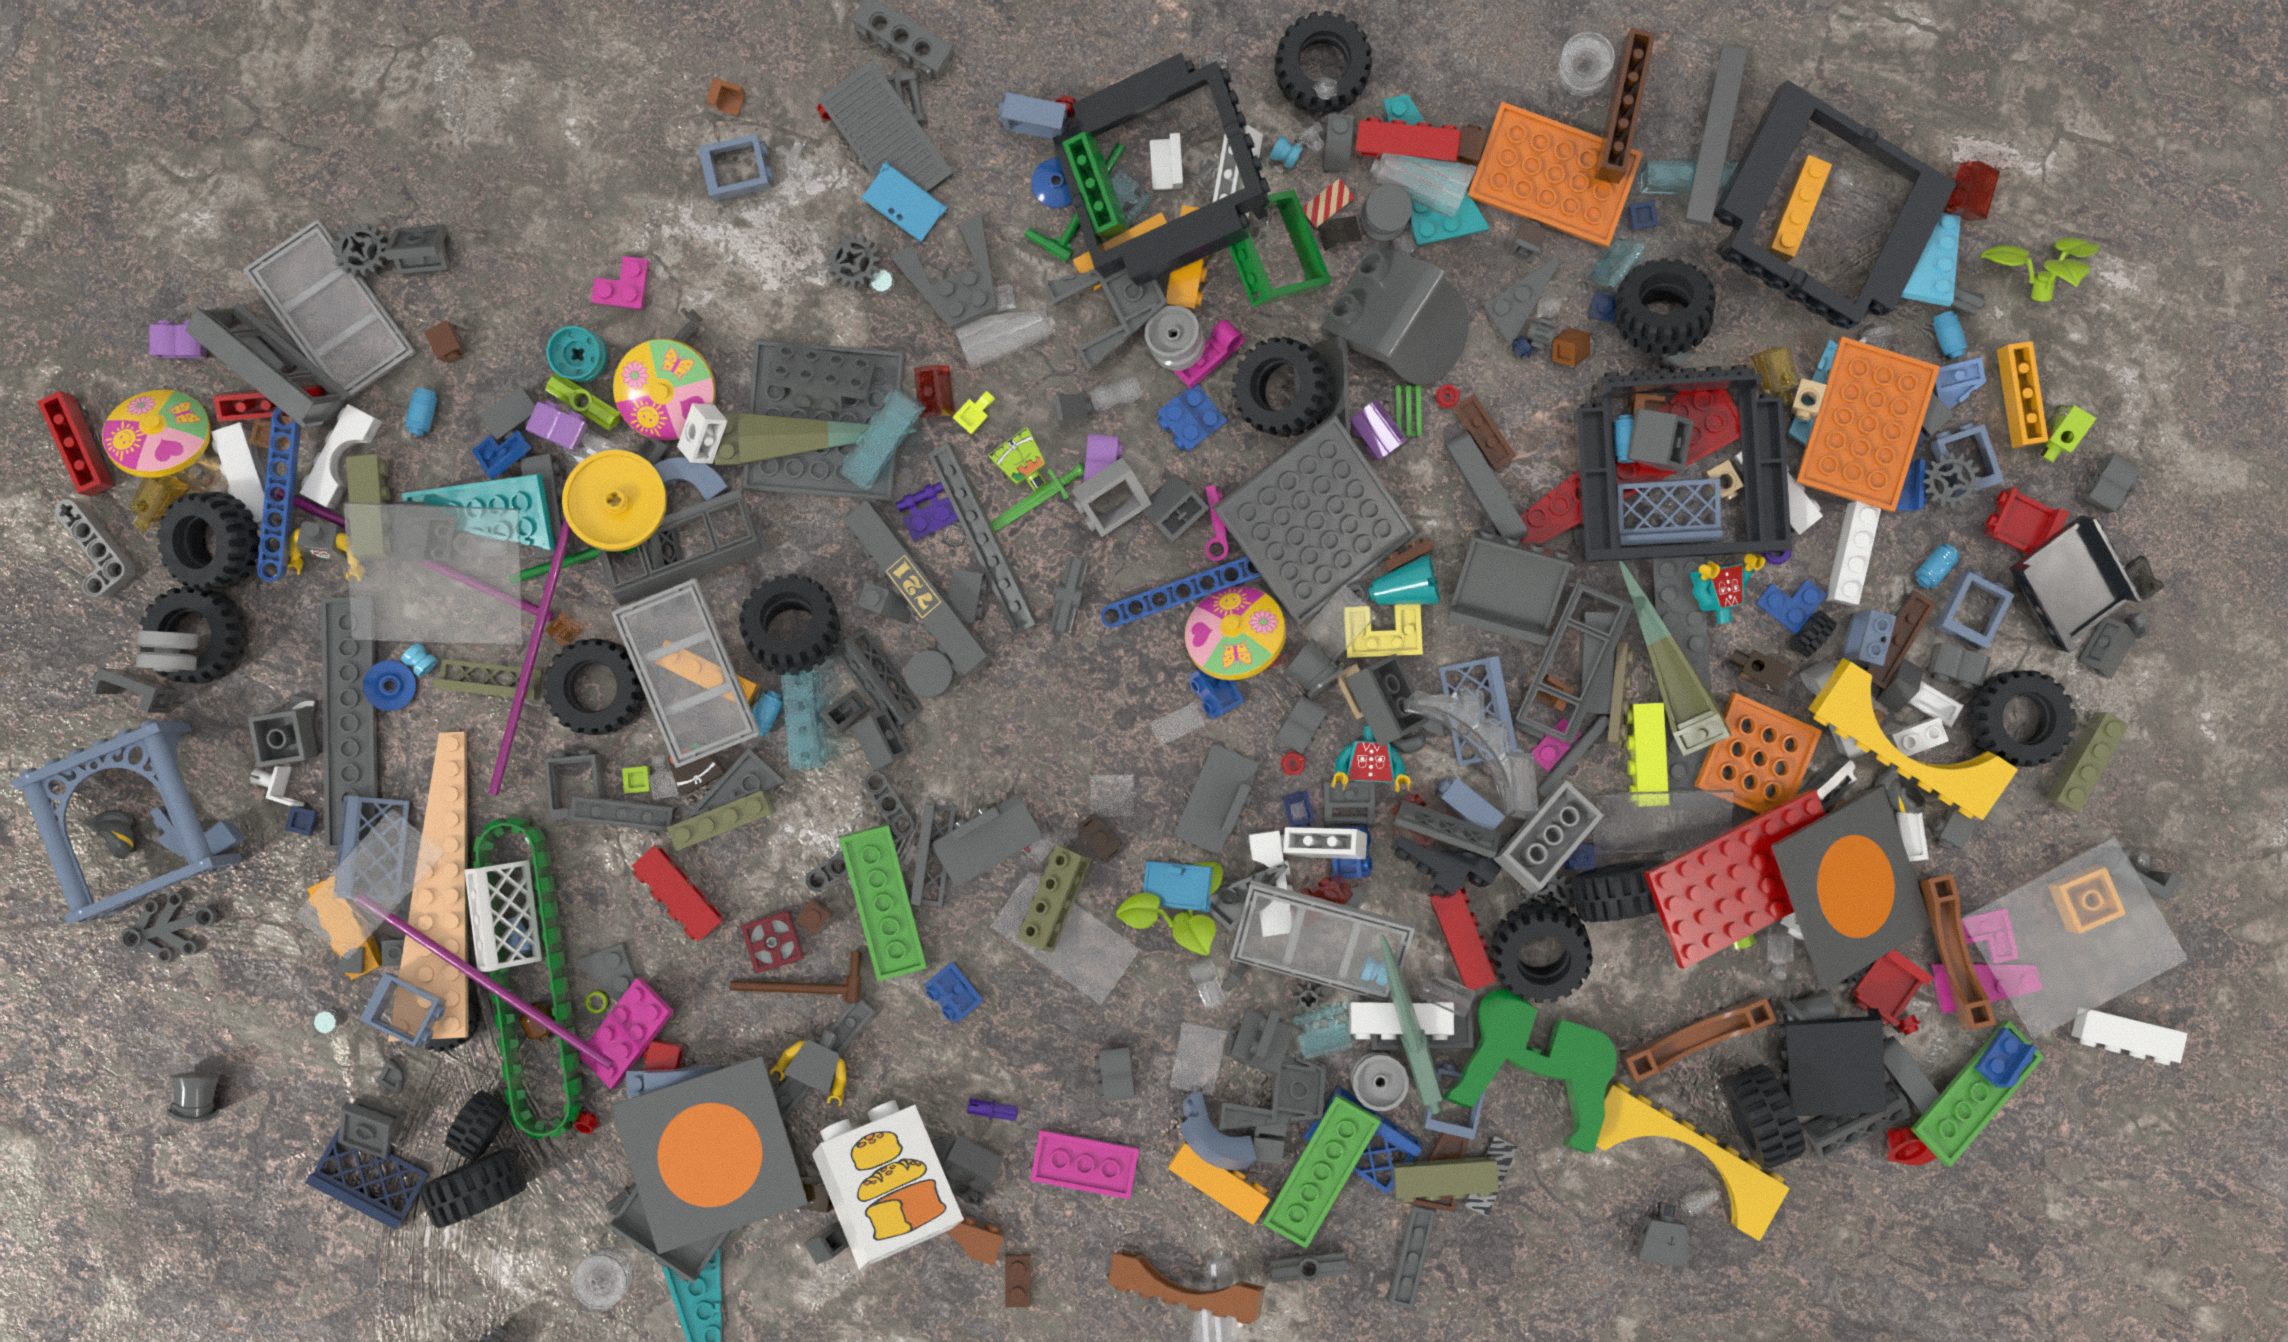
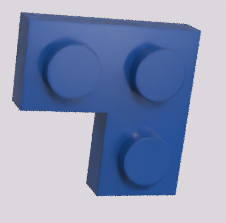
(497, 457)
(1794, 610)

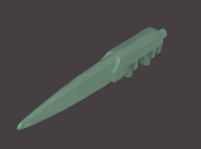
(1413, 1038)

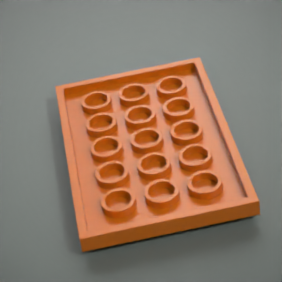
(1548, 175)
(1867, 424)

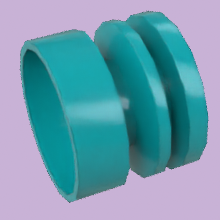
(563, 354)

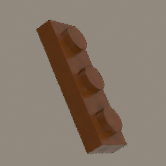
(1484, 432)

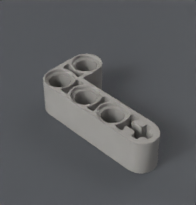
(92, 545)
(1814, 680)

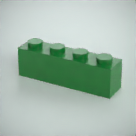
(1095, 185)

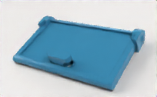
(906, 199)
(1178, 889)

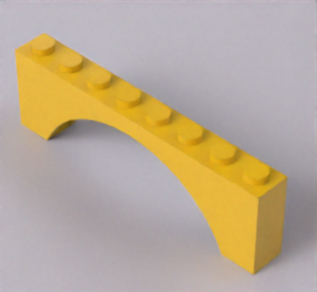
(1848, 707)
(1751, 1191)

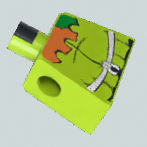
(2072, 425)
(1020, 460)

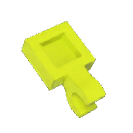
(972, 415)

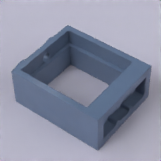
(1032, 116)
(710, 172)
(1986, 450)
(1963, 633)
(1864, 636)
(1468, 803)
(381, 999)
(1452, 1127)

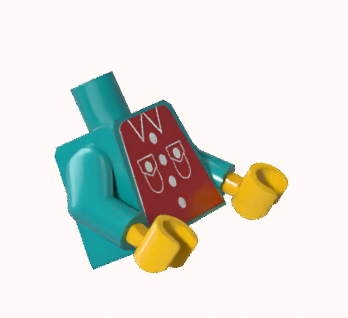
(1723, 586)
(1370, 763)

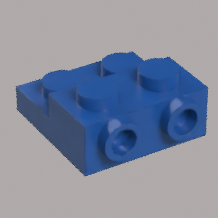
(1190, 418)

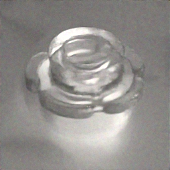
(1325, 87)

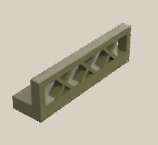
(483, 688)

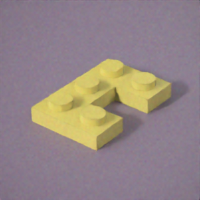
(1403, 640)

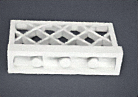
(483, 922)

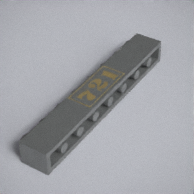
(918, 588)

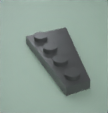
(1460, 1040)

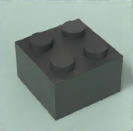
(283, 736)

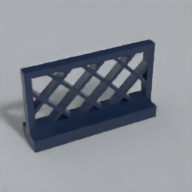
(363, 1201)

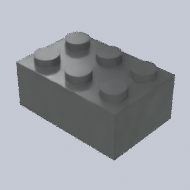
(1381, 696)

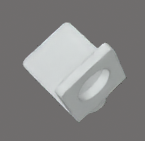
(276, 784)

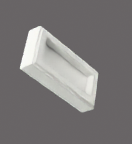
(1936, 704)
(1912, 834)

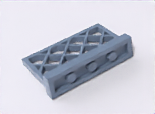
(1674, 533)
(1498, 695)
(351, 821)

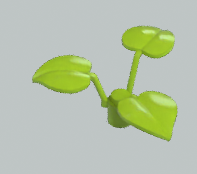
(2044, 282)
(1189, 931)

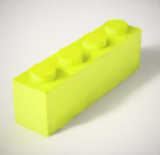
(1647, 747)

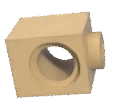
(1808, 389)
(1726, 470)

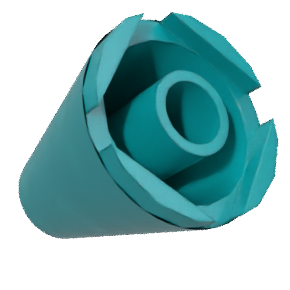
(1407, 585)

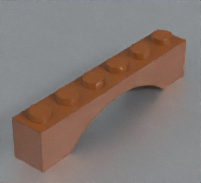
(1945, 917)
(1669, 1048)
(978, 1240)
(1136, 1273)

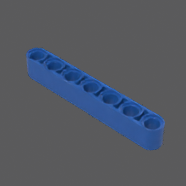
(271, 504)
(1173, 599)

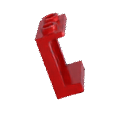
(2023, 521)
(1889, 986)

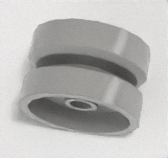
(1175, 338)
(166, 651)
(1387, 1093)

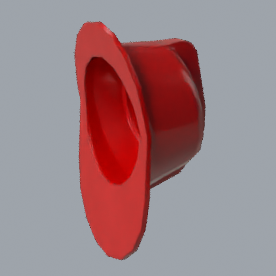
(1907, 1147)

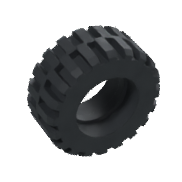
(1329, 31)
(1669, 282)
(1252, 383)
(183, 542)
(776, 598)
(224, 625)
(562, 695)
(2053, 712)
(1614, 892)
(1545, 981)
(1764, 1116)
(473, 1188)

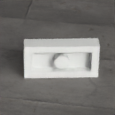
(1166, 163)

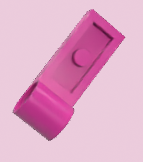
(1218, 348)
(1213, 498)

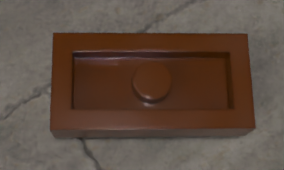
(1417, 550)
(1017, 1280)

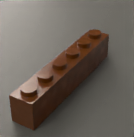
(1624, 106)

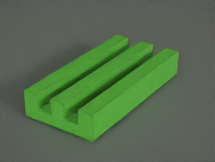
(1418, 420)

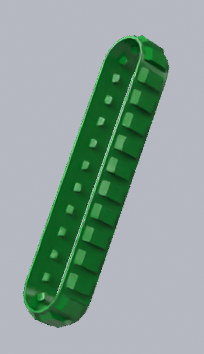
(558, 985)

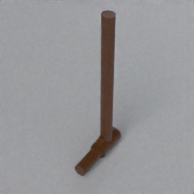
(849, 989)

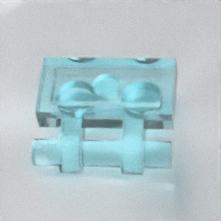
(1125, 189)
(1617, 262)
(1324, 1039)

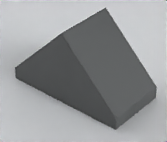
(1902, 687)
(844, 711)

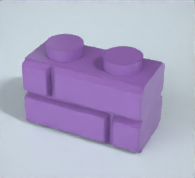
(1377, 430)

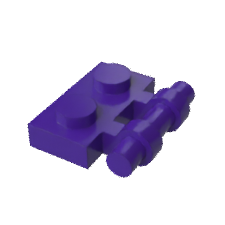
(930, 519)

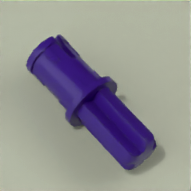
(992, 1109)

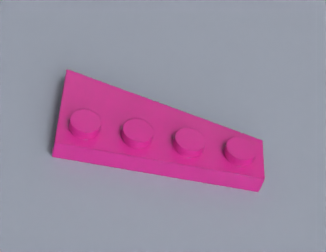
(1985, 975)

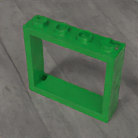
(1252, 270)

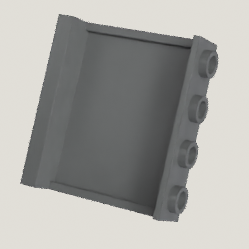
(1509, 586)
(686, 1260)

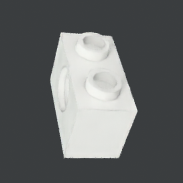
(702, 433)
(1918, 736)

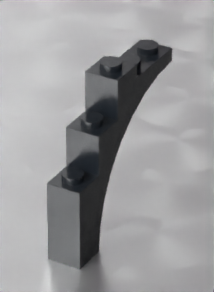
(1449, 868)

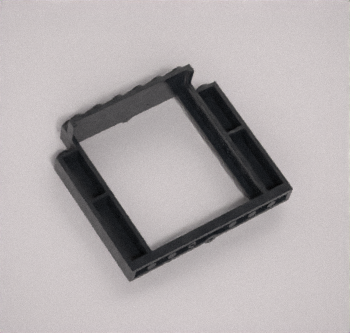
(1758, 175)
(1762, 465)

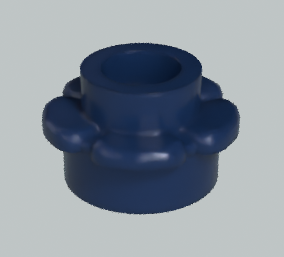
(1522, 347)

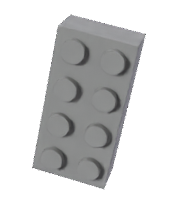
(1548, 837)

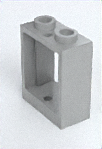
(1101, 483)

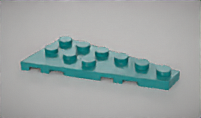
(1427, 224)
(519, 493)
(699, 1303)

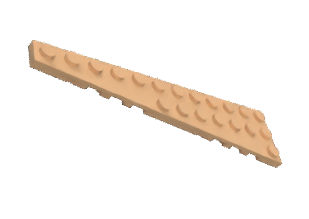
(440, 902)

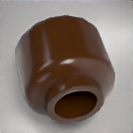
(533, 1029)

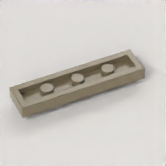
(1620, 706)

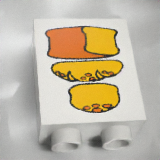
(885, 1183)

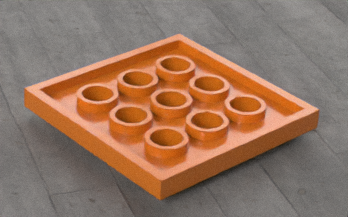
(1773, 751)

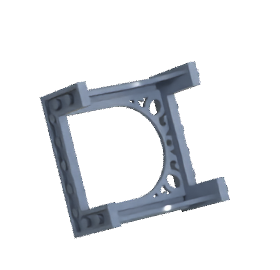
(159, 745)

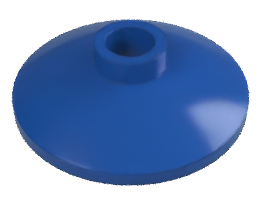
(1045, 191)
(391, 671)

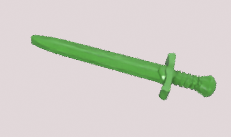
(1039, 496)

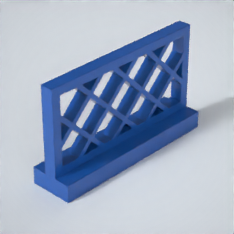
(1389, 1131)

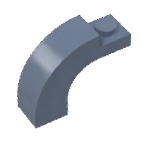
(704, 477)
(220, 838)
(645, 1081)
(1209, 1143)

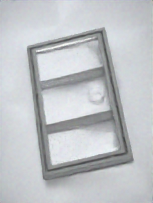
(329, 311)
(686, 672)
(1319, 940)

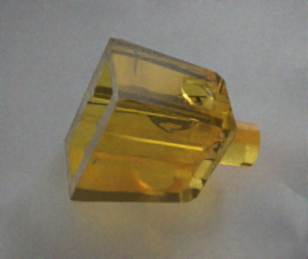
(1777, 372)
(154, 497)

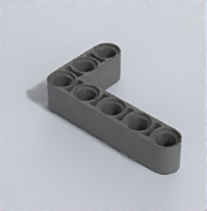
(891, 817)

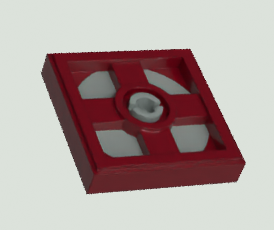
(772, 941)

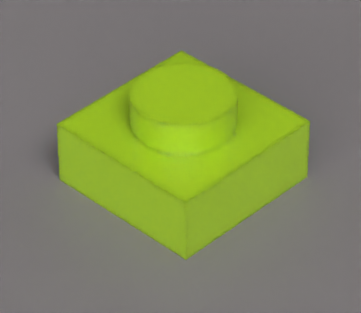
(636, 779)

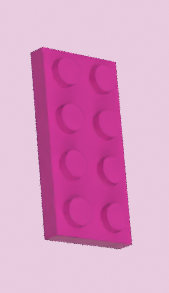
(628, 1031)
(1084, 1164)

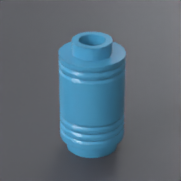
(1950, 335)
(421, 411)
(1622, 433)
(1937, 566)
(767, 710)

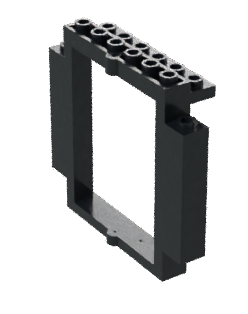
(1199, 231)

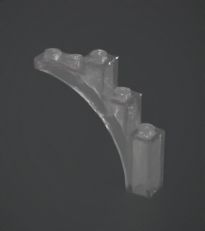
(1490, 738)

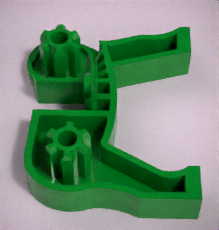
(1573, 1054)

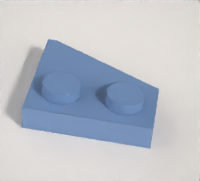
(1958, 380)

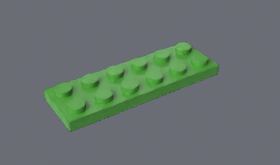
(882, 902)
(1966, 1106)
(1321, 1171)

